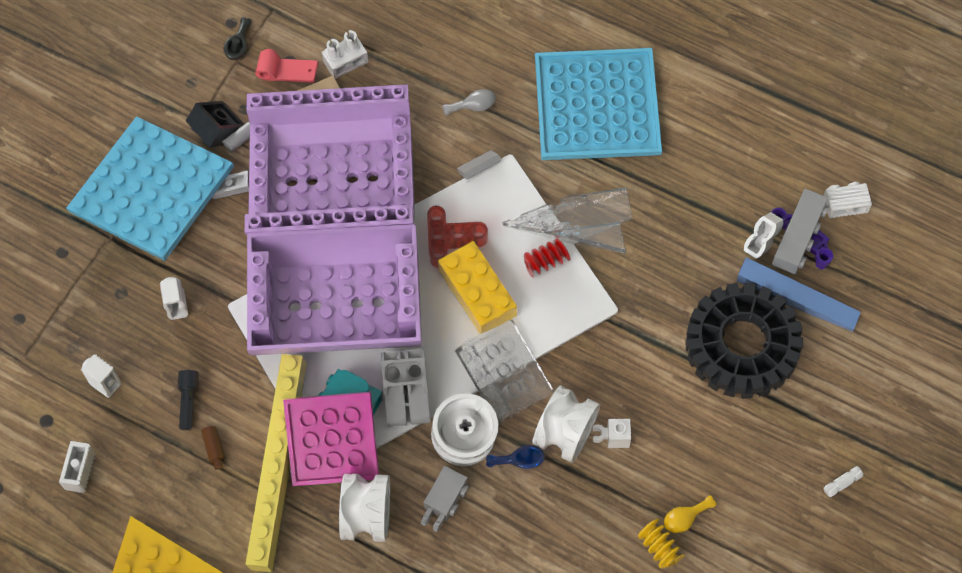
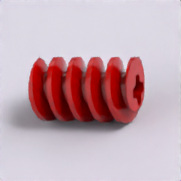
(544, 256)

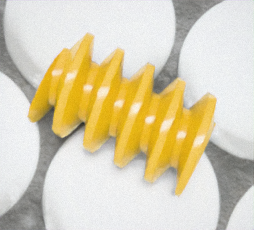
(659, 545)

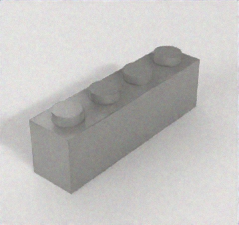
(799, 232)

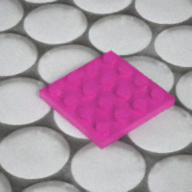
(330, 438)

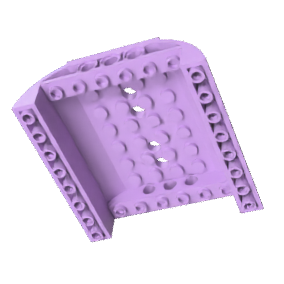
(330, 139)

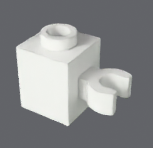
(617, 433)

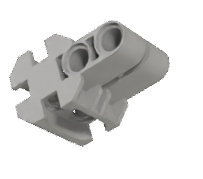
(394, 389)

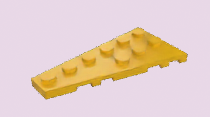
(150, 552)

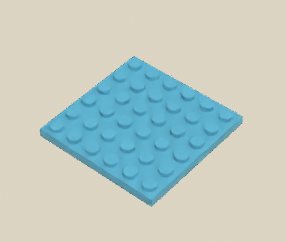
(597, 104)
(150, 188)

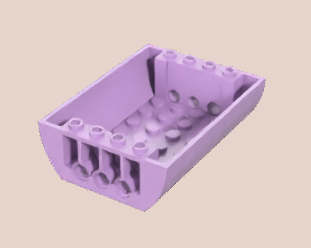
(335, 271)

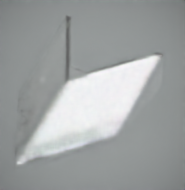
(581, 220)

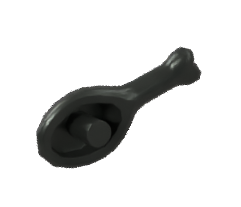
(236, 45)

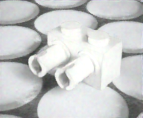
(344, 56)

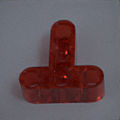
(448, 230)

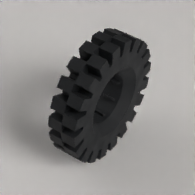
(735, 372)

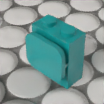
(346, 382)

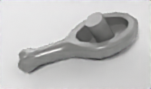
(476, 101)

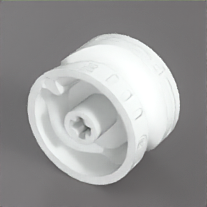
(461, 413)
(566, 423)
(364, 507)

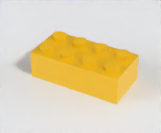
(477, 288)

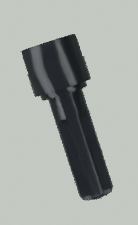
(187, 384)

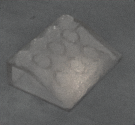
(504, 370)

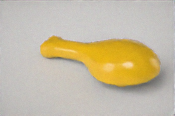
(682, 518)

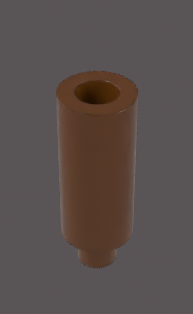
(213, 446)

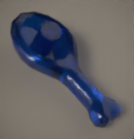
(524, 457)

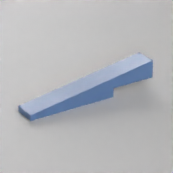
(799, 295)

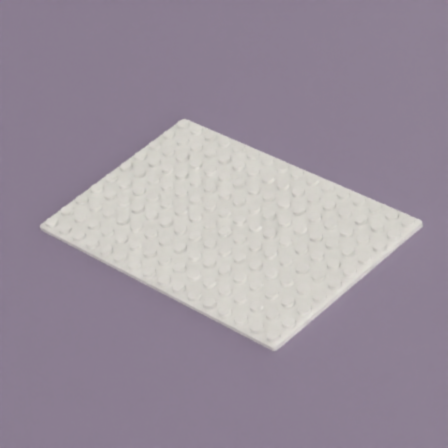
(549, 306)

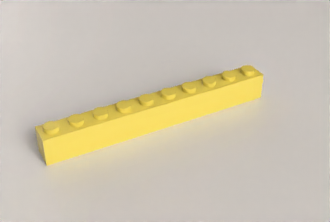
(274, 469)

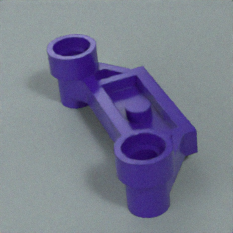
(819, 248)

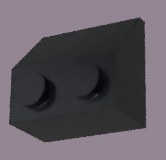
(213, 122)

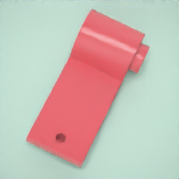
(273, 68)

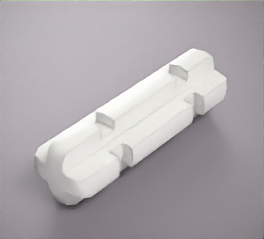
(843, 481)

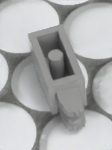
(444, 497)

